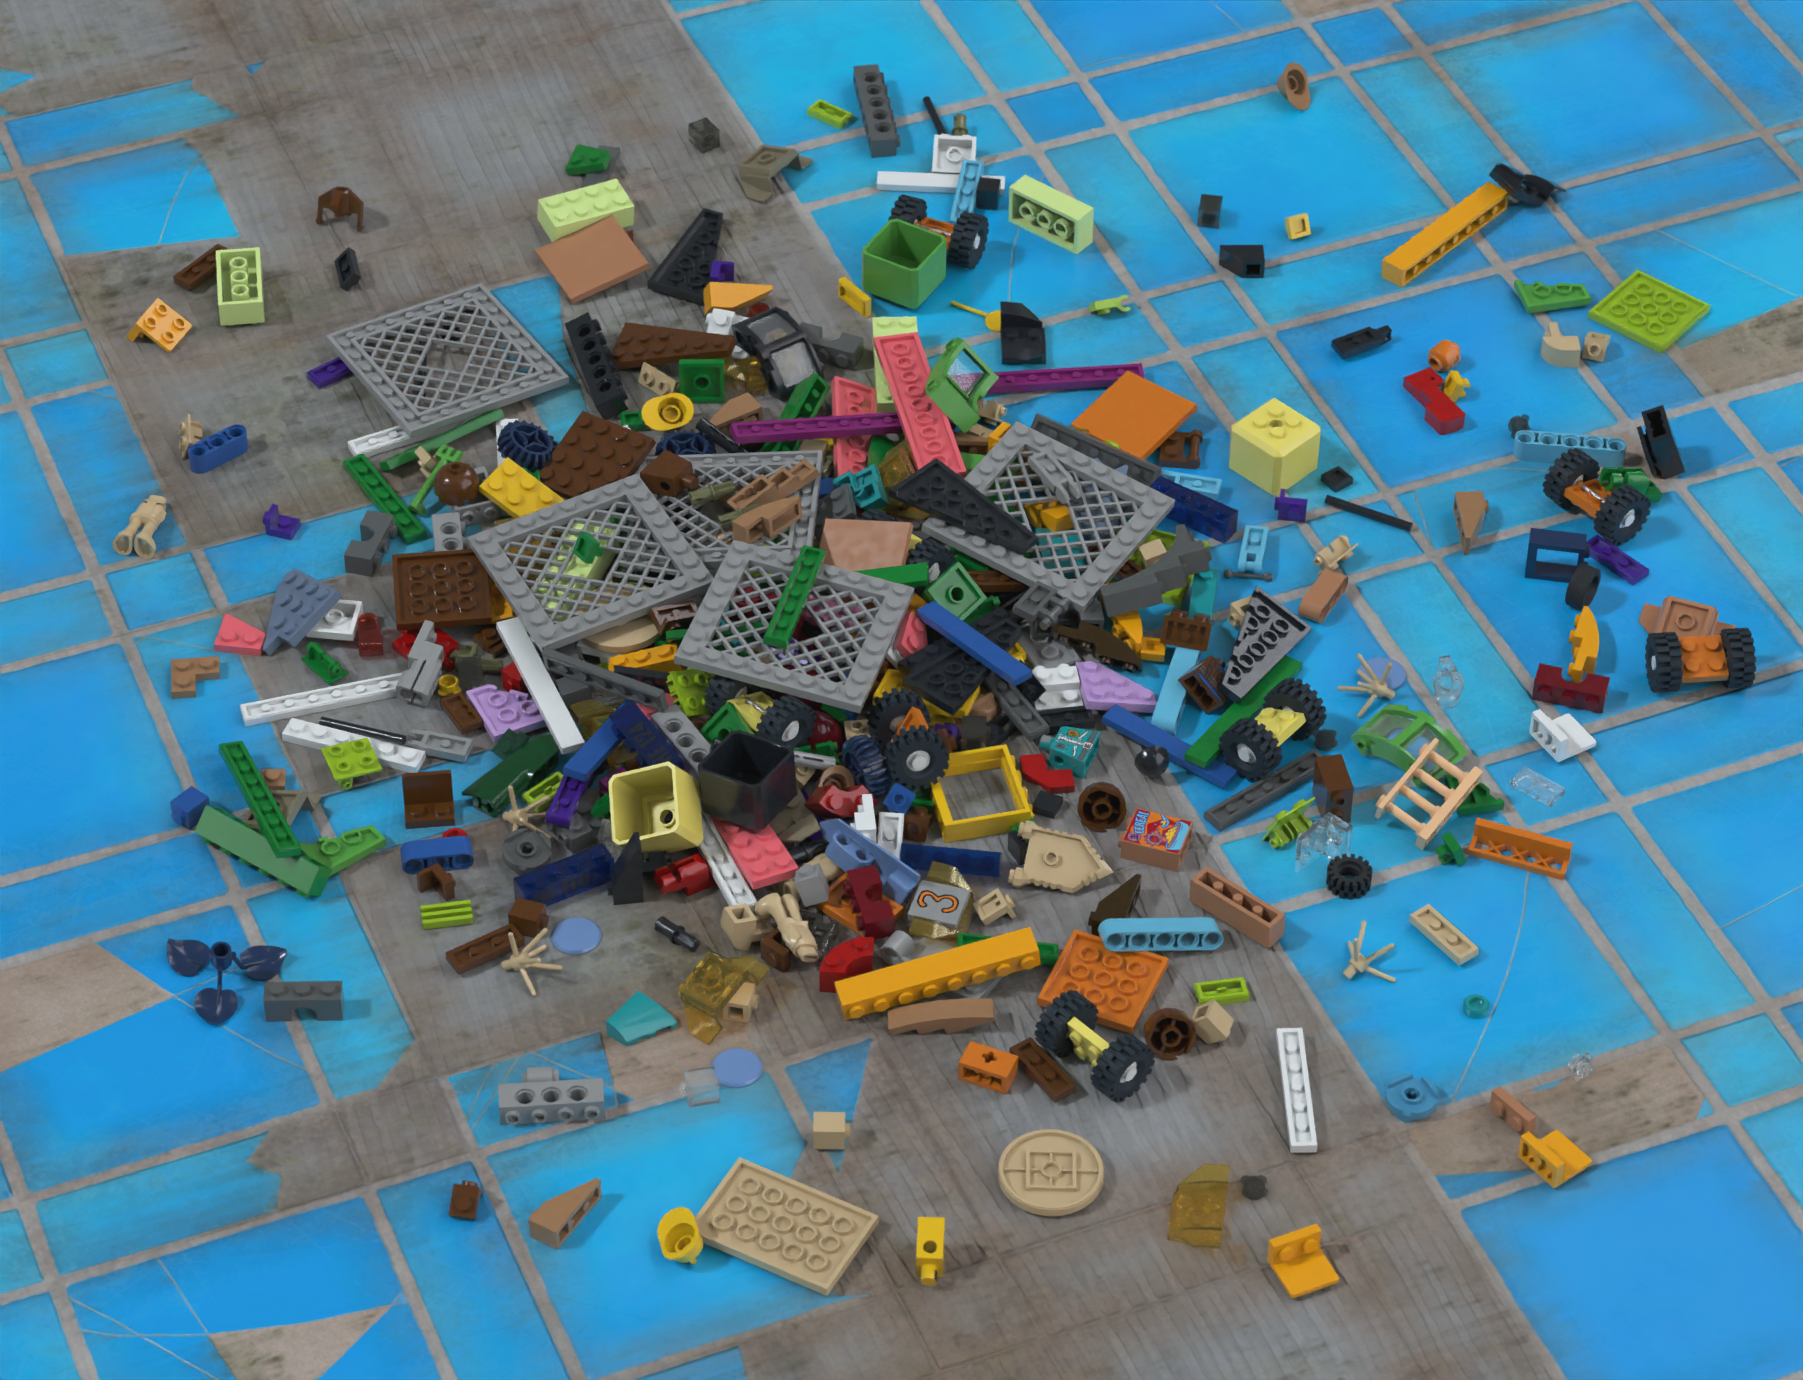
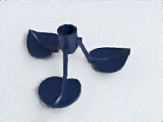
(219, 1005)

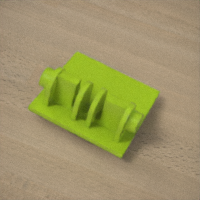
(690, 690)
(350, 761)
(1289, 824)

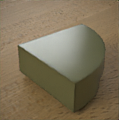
(469, 650)

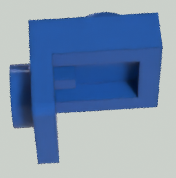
(899, 799)

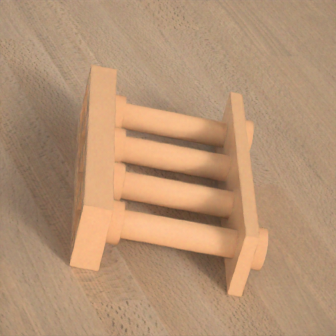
(1438, 815)

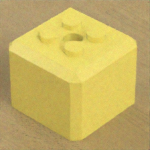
(1274, 446)
(643, 800)

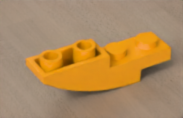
(1127, 628)
(1584, 645)

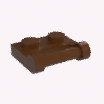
(1173, 448)

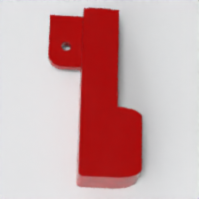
(1440, 410)

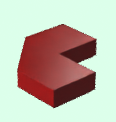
(1052, 781)

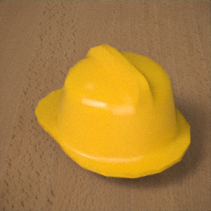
(667, 412)
(680, 1236)

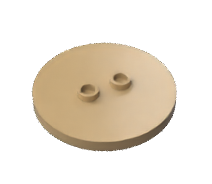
(624, 637)
(1050, 1172)

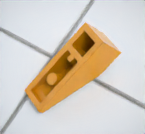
(733, 295)

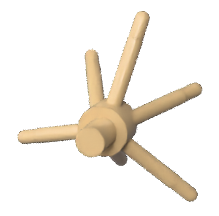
(1376, 687)
(520, 817)
(522, 960)
(1359, 963)

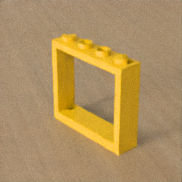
(986, 825)

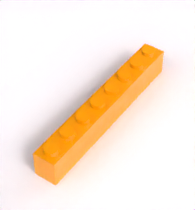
(1444, 234)
(937, 973)

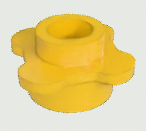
(448, 685)

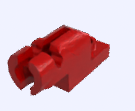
(687, 874)

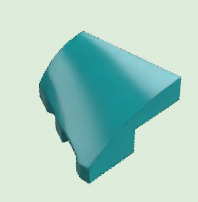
(866, 487)
(638, 1020)

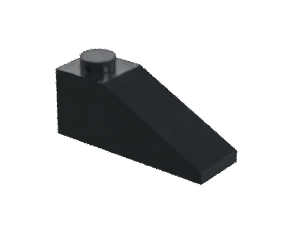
(627, 874)

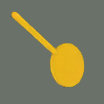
(992, 320)

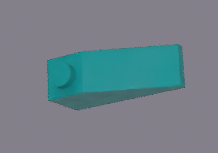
(1204, 593)

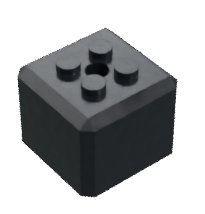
(747, 780)

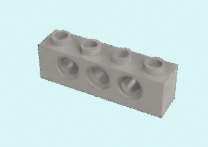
(449, 532)
(682, 737)
(551, 1101)

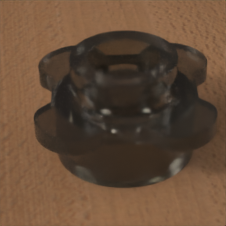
(1518, 423)
(1325, 739)
(1254, 1187)

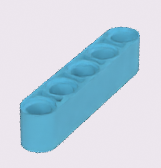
(1548, 446)
(1173, 694)
(1176, 934)

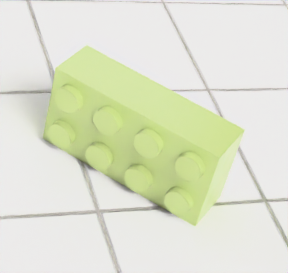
(584, 206)
(1051, 214)
(240, 286)

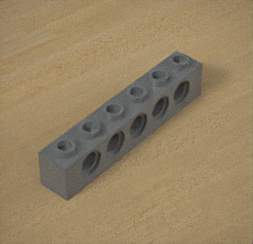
(875, 111)

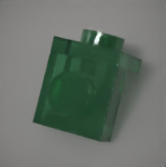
(509, 743)

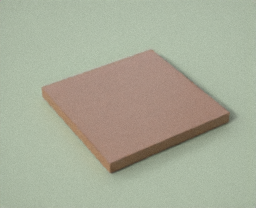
(592, 259)
(865, 545)

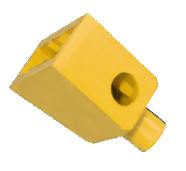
(930, 1249)

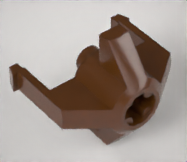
(341, 201)

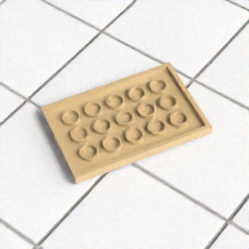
(784, 1226)

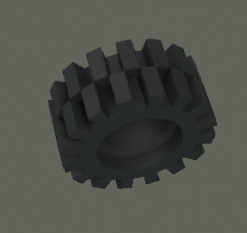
(1347, 886)

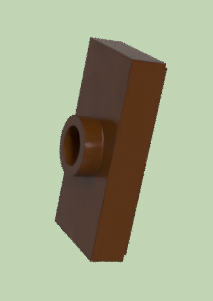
(461, 713)

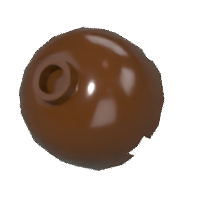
(456, 483)
(1101, 807)
(1169, 1033)

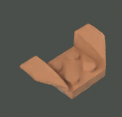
(1682, 617)

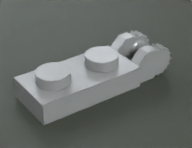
(1054, 476)
(440, 744)

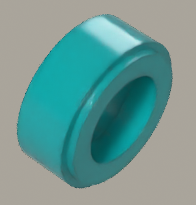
(1476, 1006)

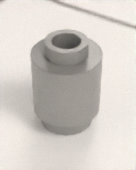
(540, 1074)

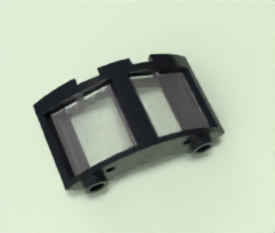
(780, 348)

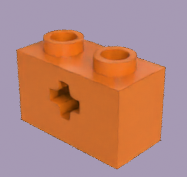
(988, 1067)

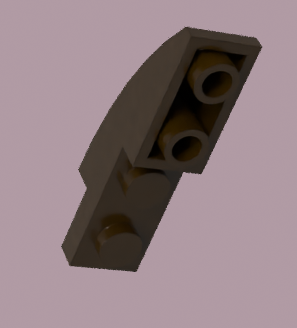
(1108, 647)

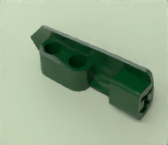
(524, 767)

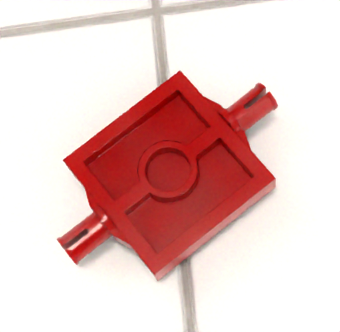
(404, 644)

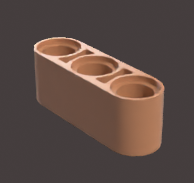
(1323, 595)

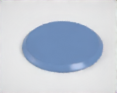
(1378, 665)
(576, 936)
(737, 1067)

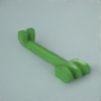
(444, 456)

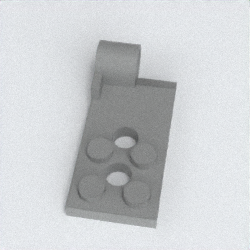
(903, 948)

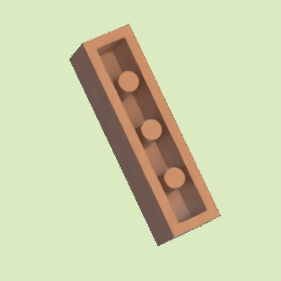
(1237, 907)

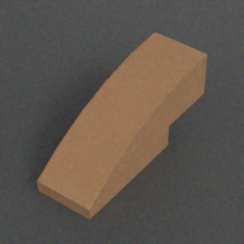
(767, 519)

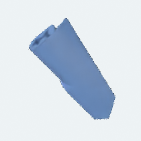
(854, 850)

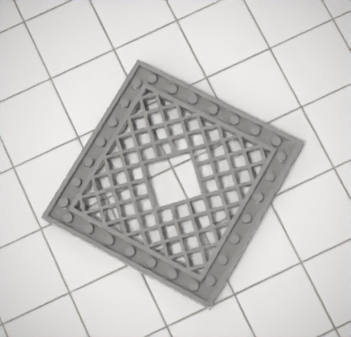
(419, 420)
(728, 466)
(690, 572)
(1085, 588)
(849, 694)

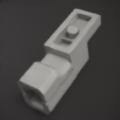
(423, 668)

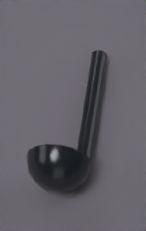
(1152, 760)

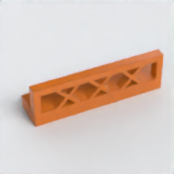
(1522, 845)

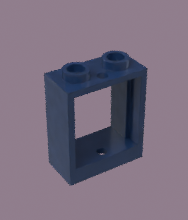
(1558, 542)

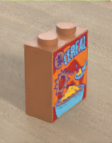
(1156, 839)

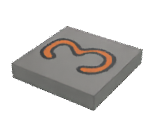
(939, 903)

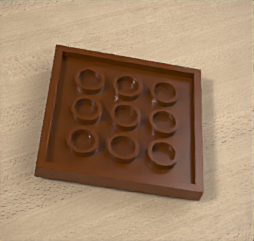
(593, 456)
(440, 588)

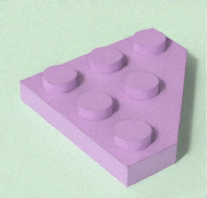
(1104, 688)
(505, 710)

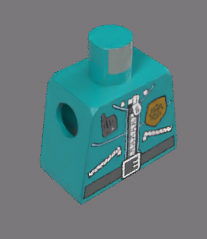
(1072, 749)

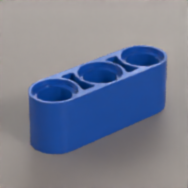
(218, 449)
(448, 852)

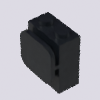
(1660, 443)

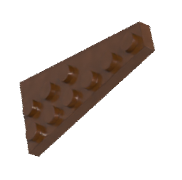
(667, 345)

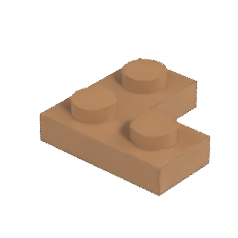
(188, 671)

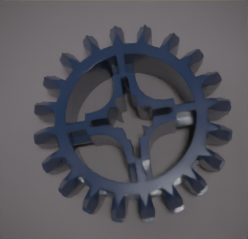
(685, 443)
(526, 445)
(866, 764)

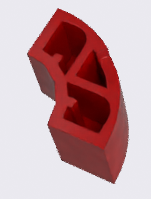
(835, 803)
(846, 961)

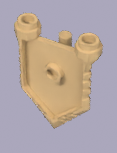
(1057, 860)

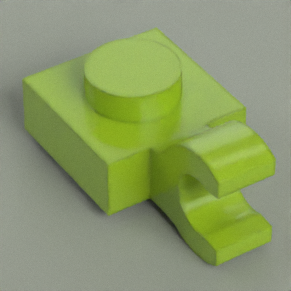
(1104, 306)

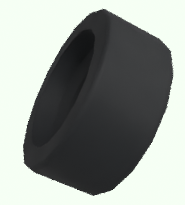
(1582, 586)

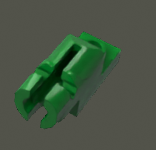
(1614, 477)

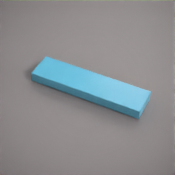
(966, 189)

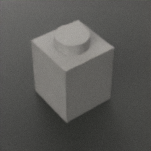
(811, 884)

